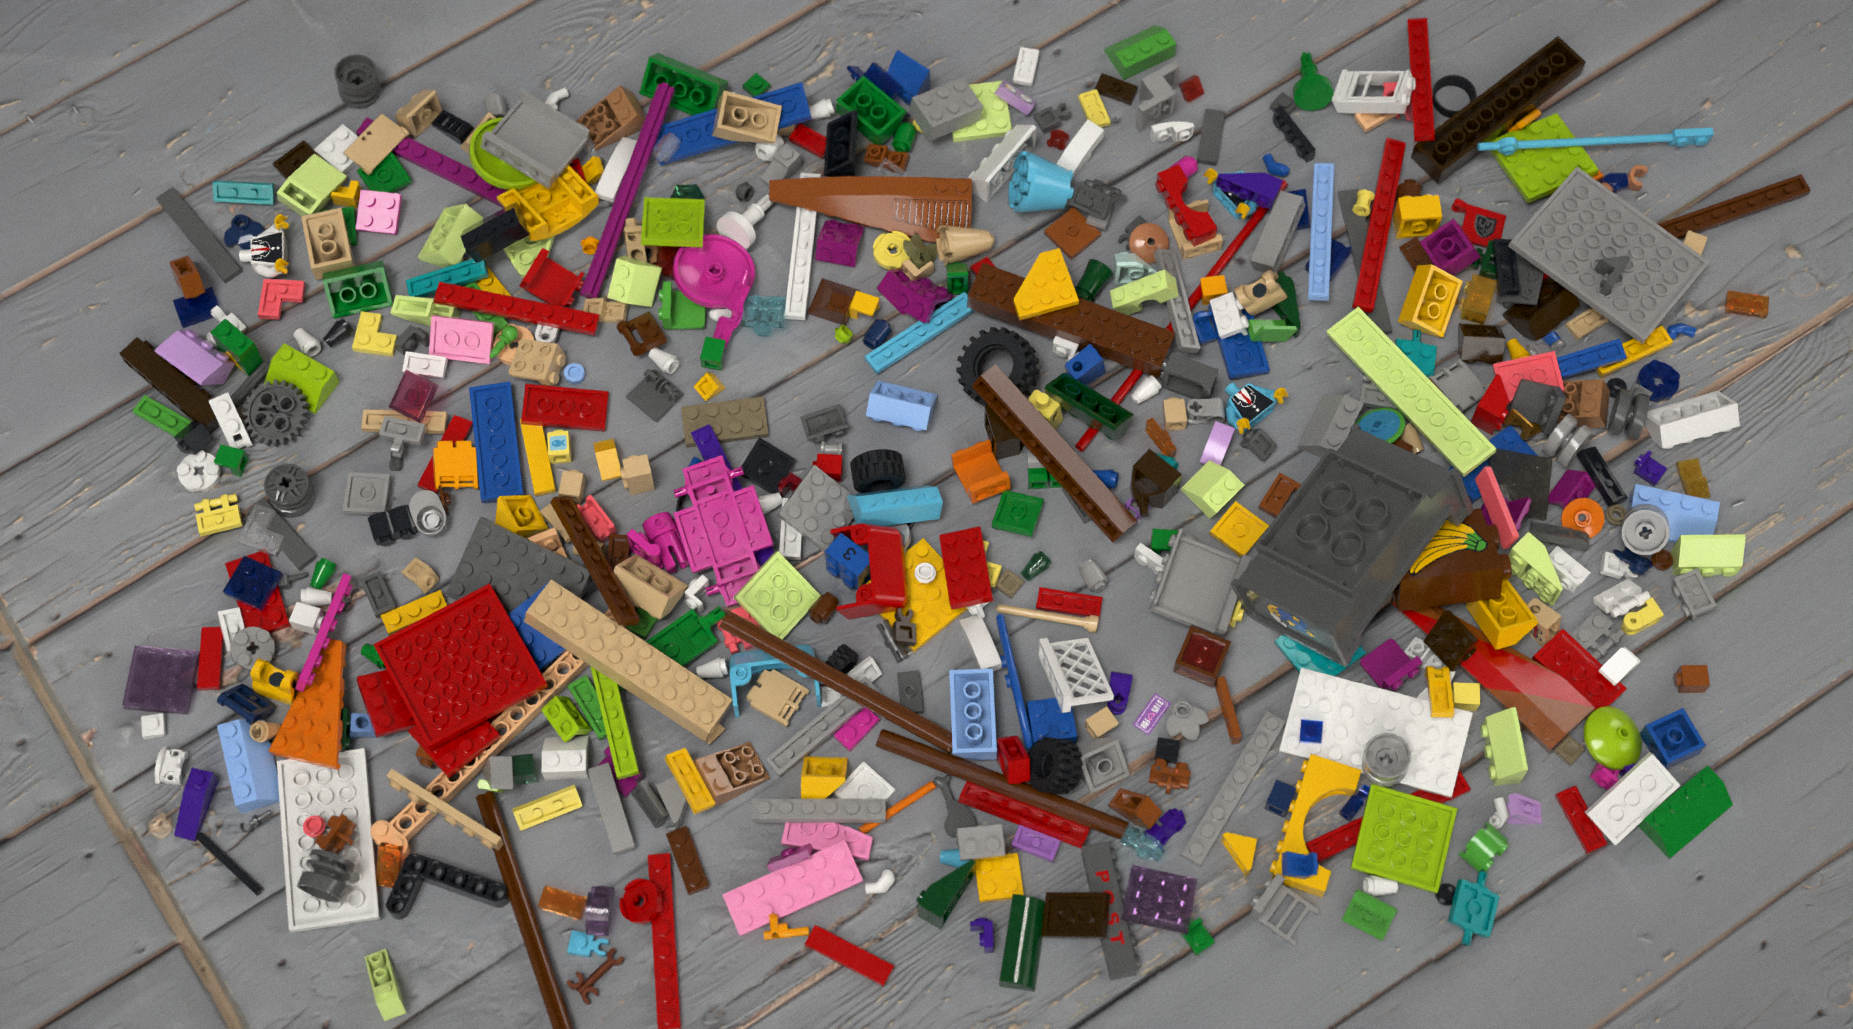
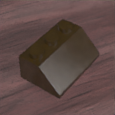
(1552, 307)

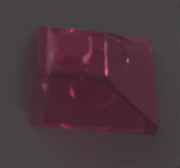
(413, 396)

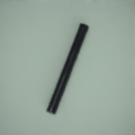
(227, 862)

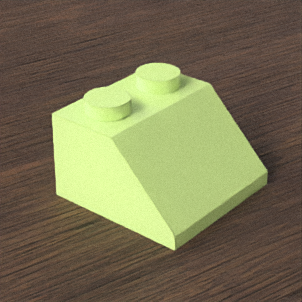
(634, 281)
(1212, 488)

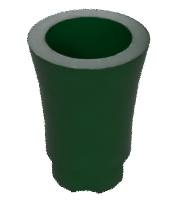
(1093, 279)

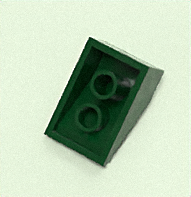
(943, 895)

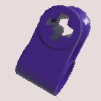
(1120, 685)

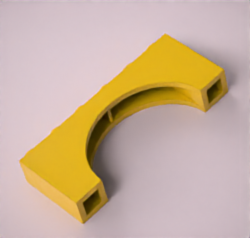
(1320, 780)

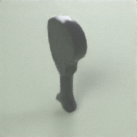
(958, 814)

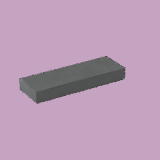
(1210, 137)

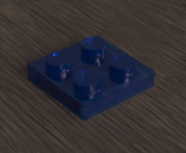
(252, 583)

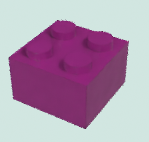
(1450, 248)

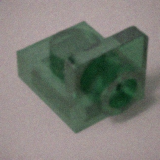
(688, 191)

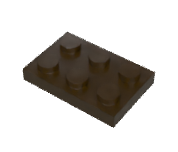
(1075, 915)

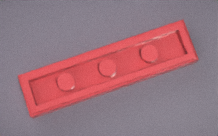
(1497, 507)

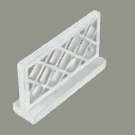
(1058, 675)

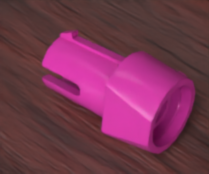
(663, 531)

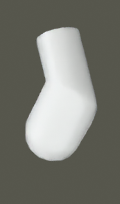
(716, 313)

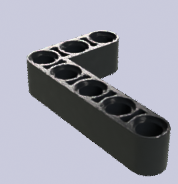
(443, 881)

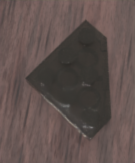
(1522, 477)

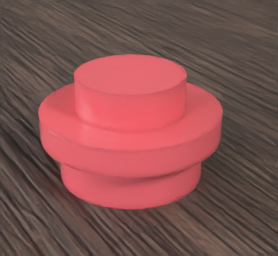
(314, 826)

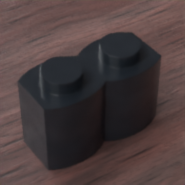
(392, 525)

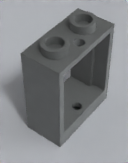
(1188, 377)

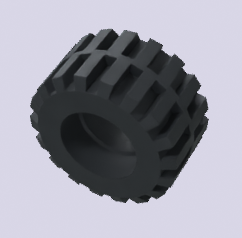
(877, 471)
(1054, 765)

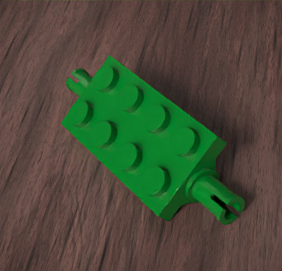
(687, 637)

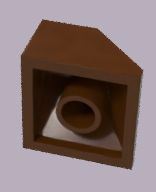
(832, 302)

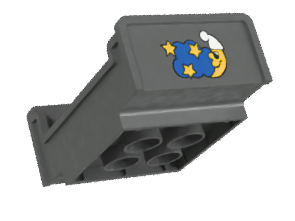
(1348, 542)

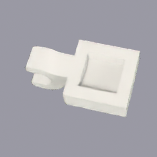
(219, 315)

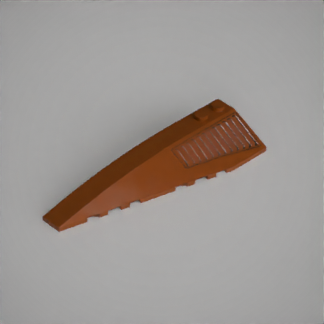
(883, 201)

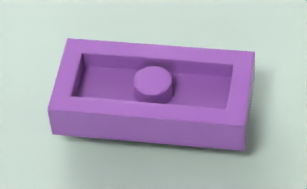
(1036, 843)

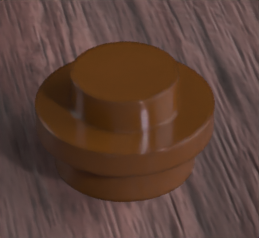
(1662, 560)

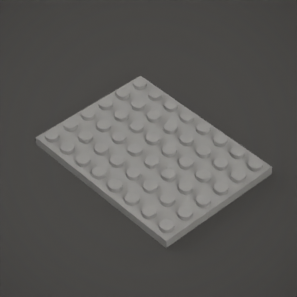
(1592, 223)

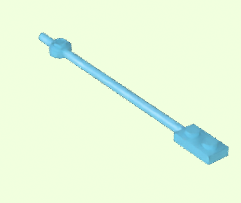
(1678, 137)

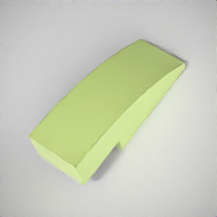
(420, 309)

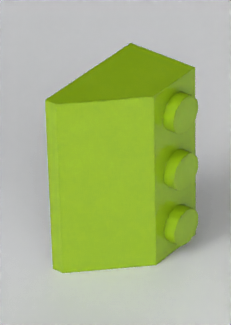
(305, 373)

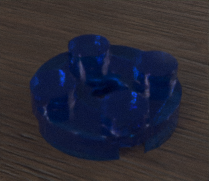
(1665, 373)

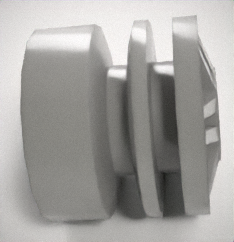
(1388, 747)

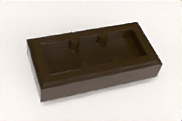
(1116, 89)

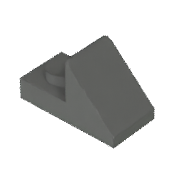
(1611, 270)

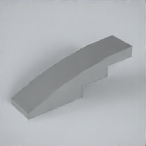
(611, 808)

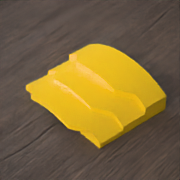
(553, 209)

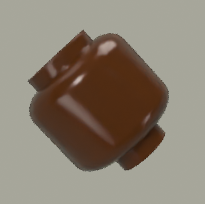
(1409, 188)

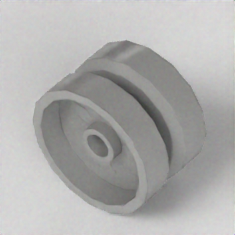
(1564, 438)
(1645, 541)

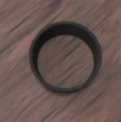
(1452, 80)

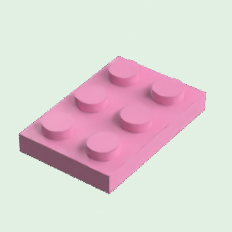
(461, 339)

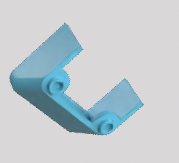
(745, 664)

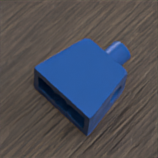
(1086, 365)

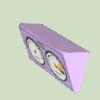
(1015, 97)

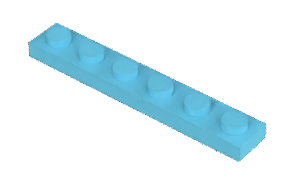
(918, 334)

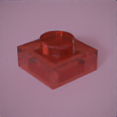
(1191, 88)

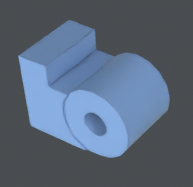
(360, 726)

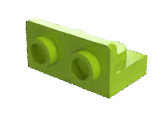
(565, 718)

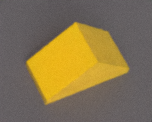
(607, 459)
(1241, 850)

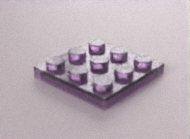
(161, 680)
(1159, 899)

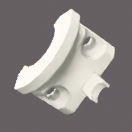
(170, 766)

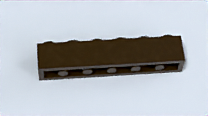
(170, 383)

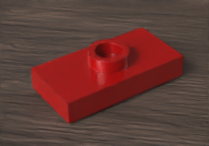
(809, 140)

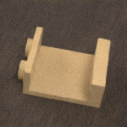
(1185, 247)

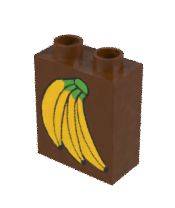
(1456, 567)

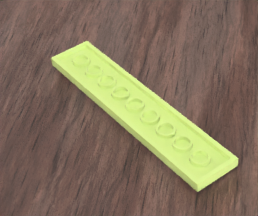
(1411, 392)

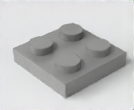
(366, 493)

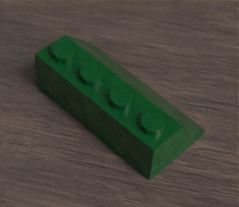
(1089, 406)

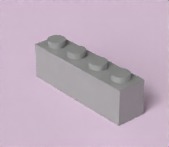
(1277, 232)

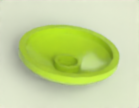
(1612, 738)

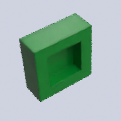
(756, 85)

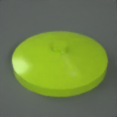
(492, 168)

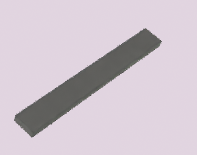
(1356, 231)

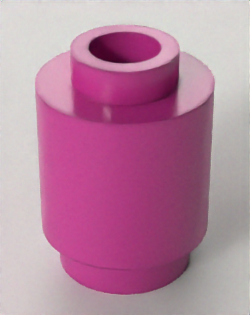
(1188, 165)

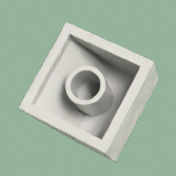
(565, 759)

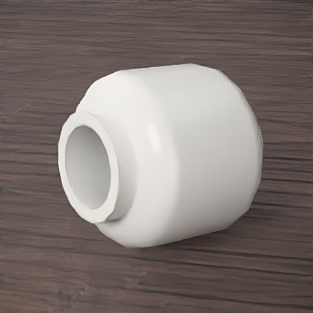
(766, 151)

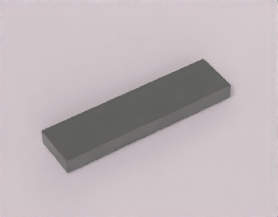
(293, 547)

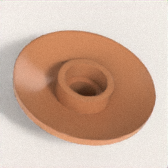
(1139, 245)

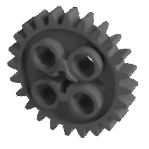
(270, 431)

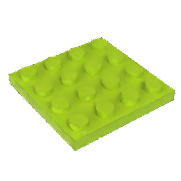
(1542, 170)
(1403, 838)

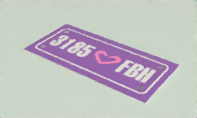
(1151, 714)

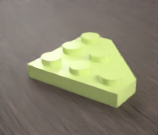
(525, 252)

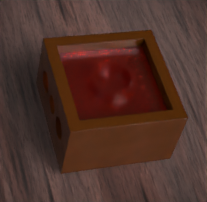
(1201, 656)

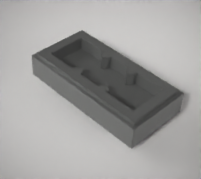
(910, 691)
(650, 804)

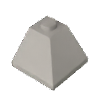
(1102, 763)

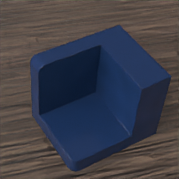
(1280, 798)

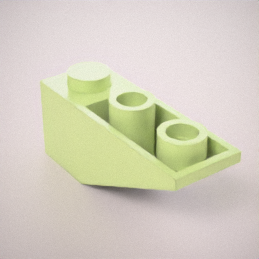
(385, 985)

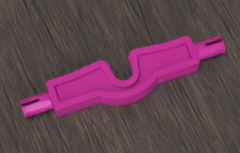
(735, 304)

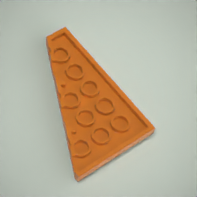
(314, 722)

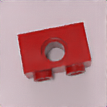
(1013, 759)

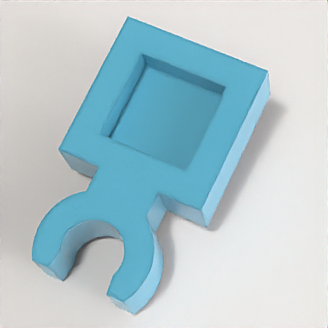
(583, 945)

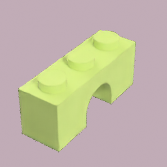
(1157, 286)

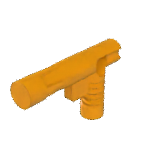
(1526, 120)
(782, 929)

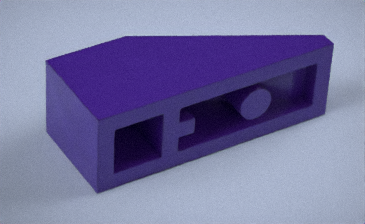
(195, 803)

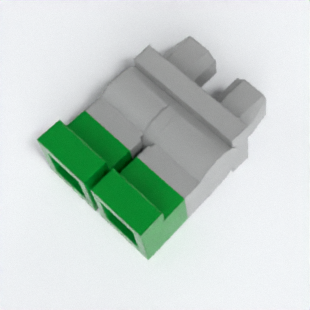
(1038, 474)

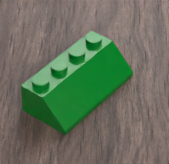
(694, 88)
(1687, 812)

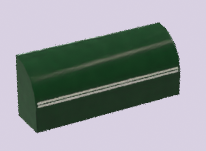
(1022, 943)

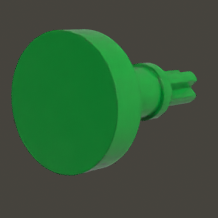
(1312, 90)

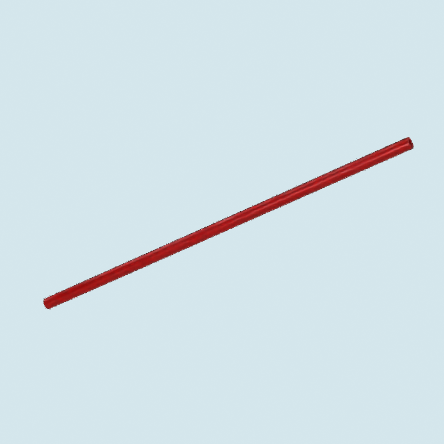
(1194, 298)

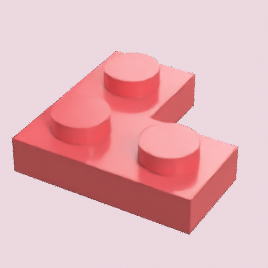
(275, 293)

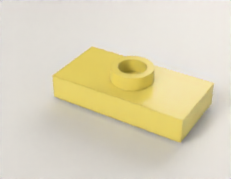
(1094, 108)

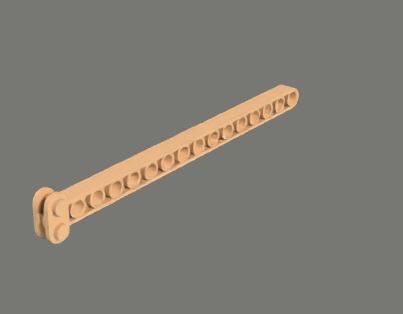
(393, 833)

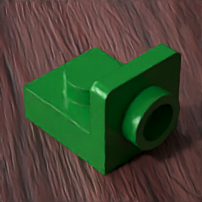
(1198, 937)

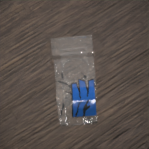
(1550, 343)

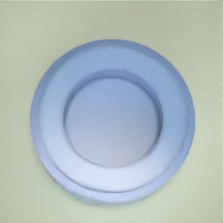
(574, 373)

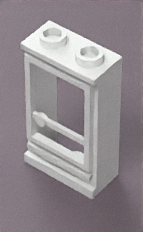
(1347, 103)

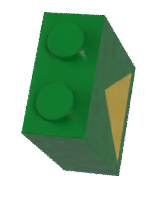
(237, 346)

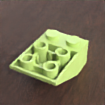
(310, 186)
(1535, 569)

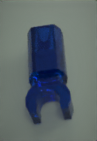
(1354, 803)

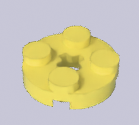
(882, 254)

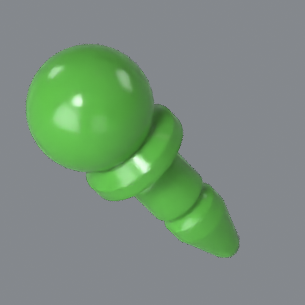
(509, 334)

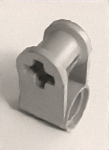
(1206, 411)

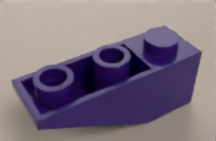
(1252, 186)

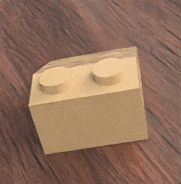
(746, 119)
(327, 242)

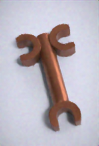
(584, 987)

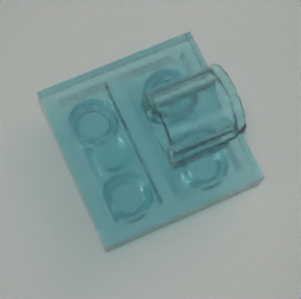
(764, 313)

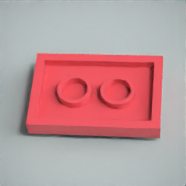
(1537, 368)

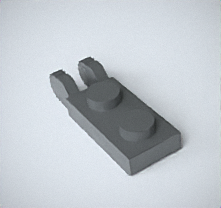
(1560, 535)

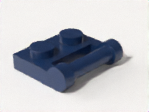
(246, 703)

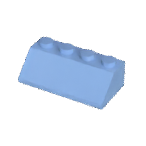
(1685, 513)
(973, 714)
(249, 767)

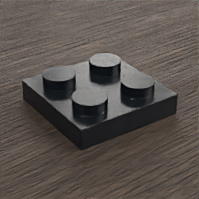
(766, 465)

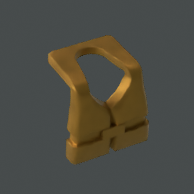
(1528, 428)

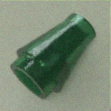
(1037, 564)

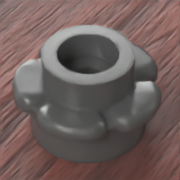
(744, 191)

